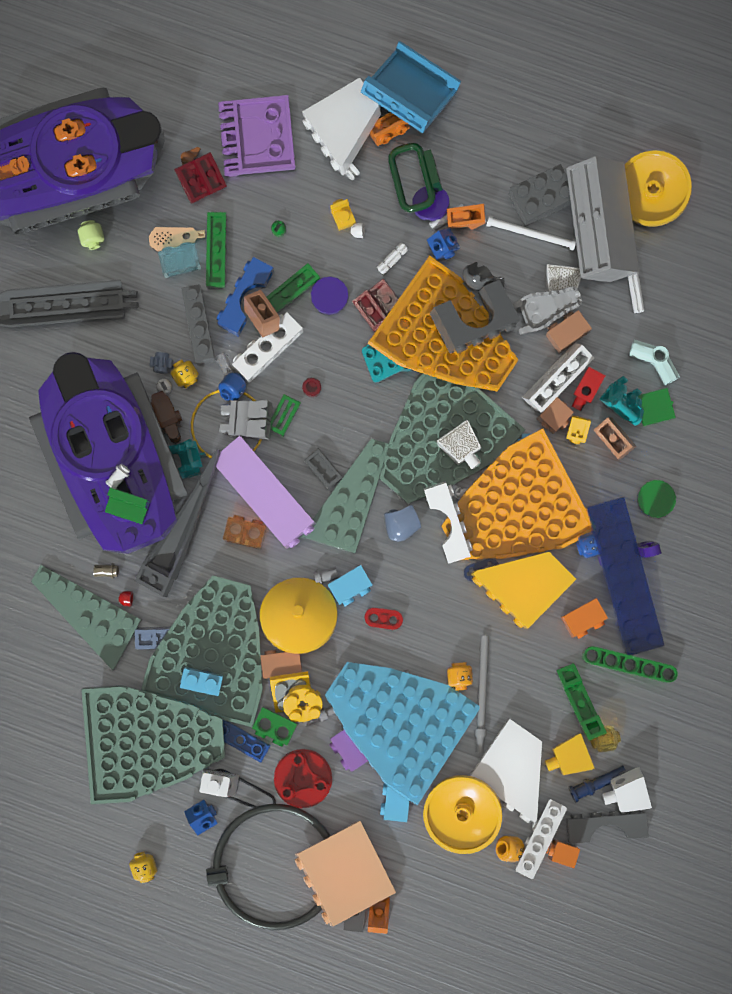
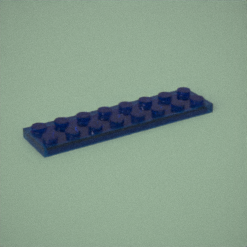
(625, 576)

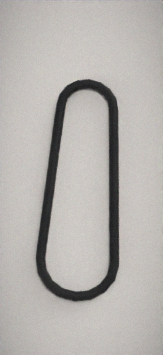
(253, 786)

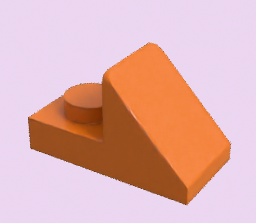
(466, 216)
(379, 917)

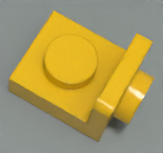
(342, 214)
(578, 429)

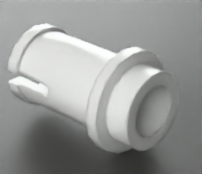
(118, 476)

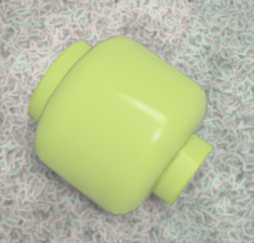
(91, 234)

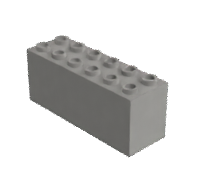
(602, 219)

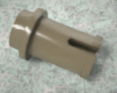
(106, 570)

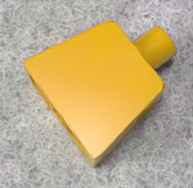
(570, 756)

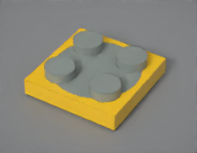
(283, 683)

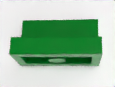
(127, 506)

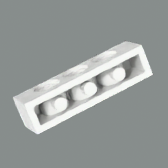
(251, 371)
(558, 377)

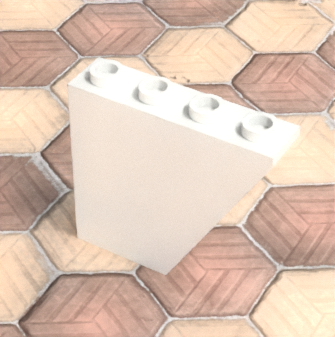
(342, 123)
(513, 769)

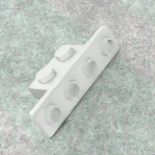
(541, 839)

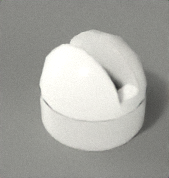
(358, 230)
(168, 384)

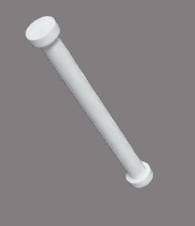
(531, 232)

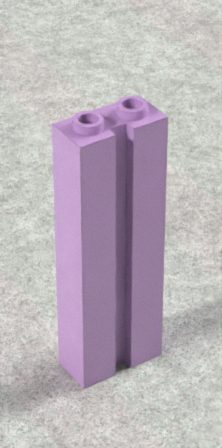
(264, 493)

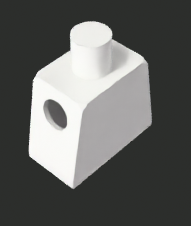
(628, 792)

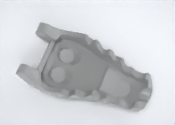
(543, 308)

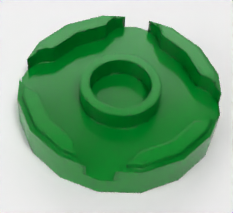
(656, 499)

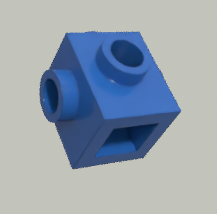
(443, 244)
(201, 817)

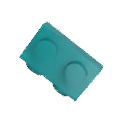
(380, 365)

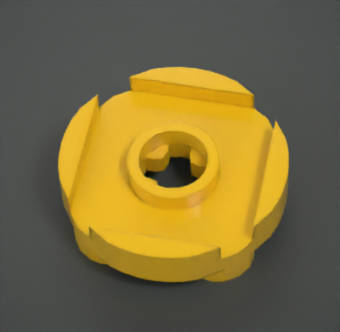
(302, 713)

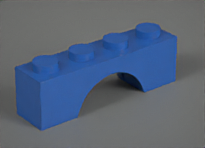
(256, 275)

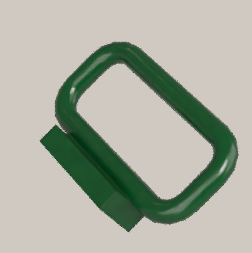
(429, 173)

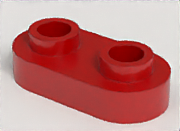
(383, 618)

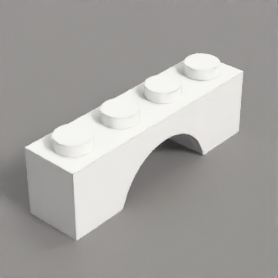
(455, 545)

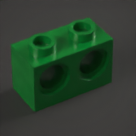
(276, 722)

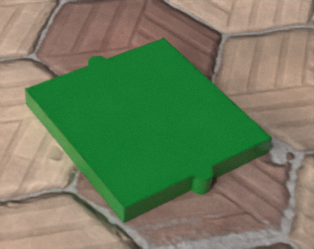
(657, 407)

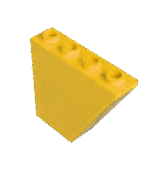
(525, 585)

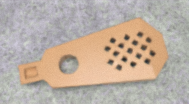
(176, 236)

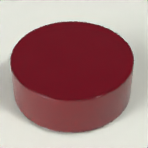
(311, 387)

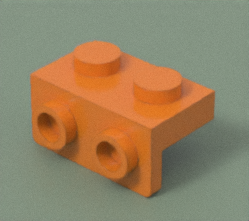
(388, 128)

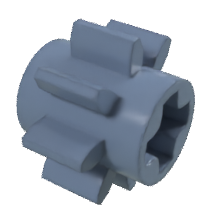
(161, 363)

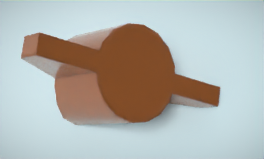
(190, 155)

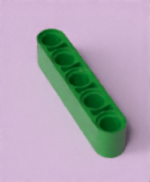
(639, 664)

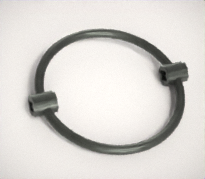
(219, 875)

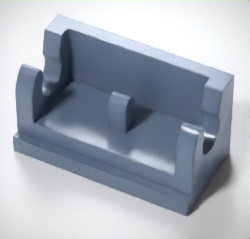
(149, 637)

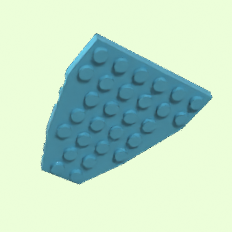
(400, 723)

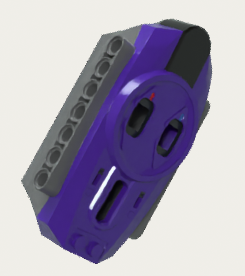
(89, 427)

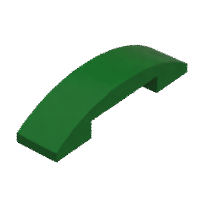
(580, 702)

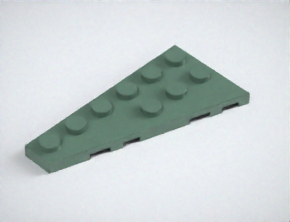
(346, 509)
(94, 618)

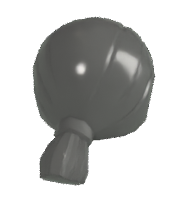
(477, 277)

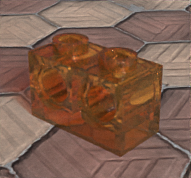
(243, 538)

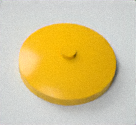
(657, 187)
(298, 615)
(462, 814)

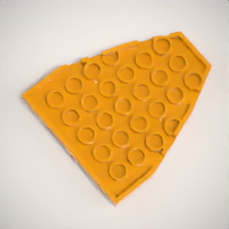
(415, 343)
(521, 504)

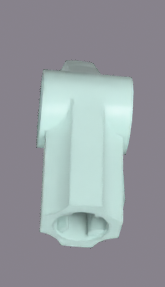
(647, 353)

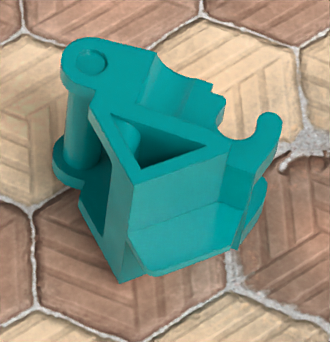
(623, 404)
(189, 458)

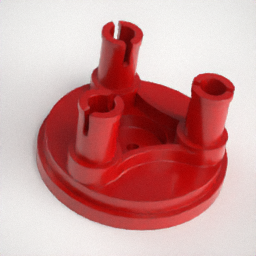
(303, 778)

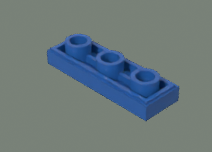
(251, 746)

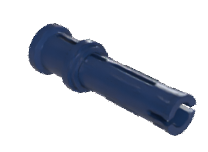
(589, 787)

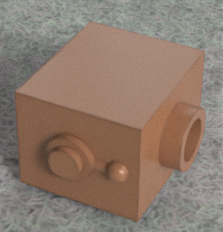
(555, 416)

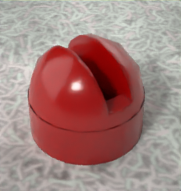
(126, 598)

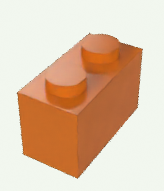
(584, 618)
(563, 853)

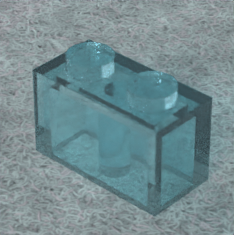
(179, 260)

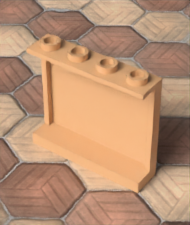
(344, 874)

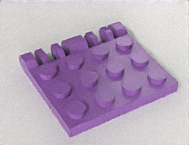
(260, 134)

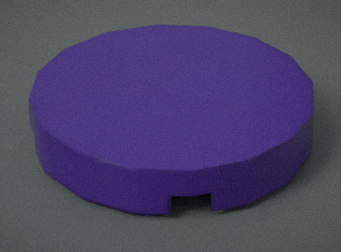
(437, 209)
(329, 295)

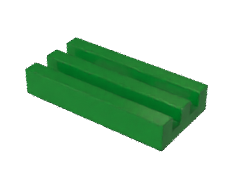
(276, 429)

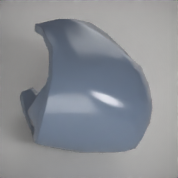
(401, 523)

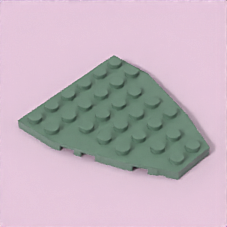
(428, 415)
(217, 636)
(144, 742)

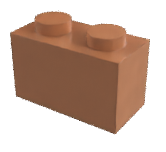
(261, 313)
(568, 331)
(614, 438)
(280, 663)

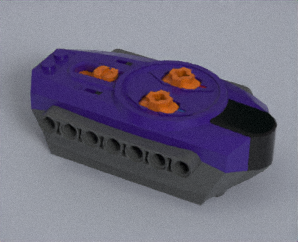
(74, 158)

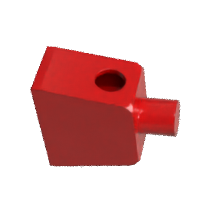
(591, 379)

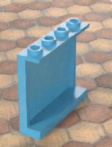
(411, 87)

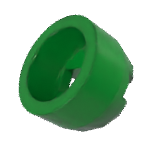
(282, 229)

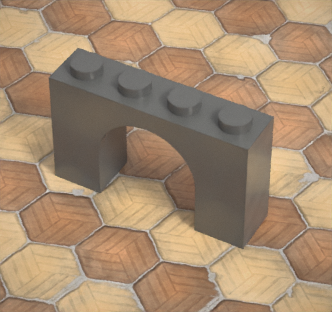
(459, 335)

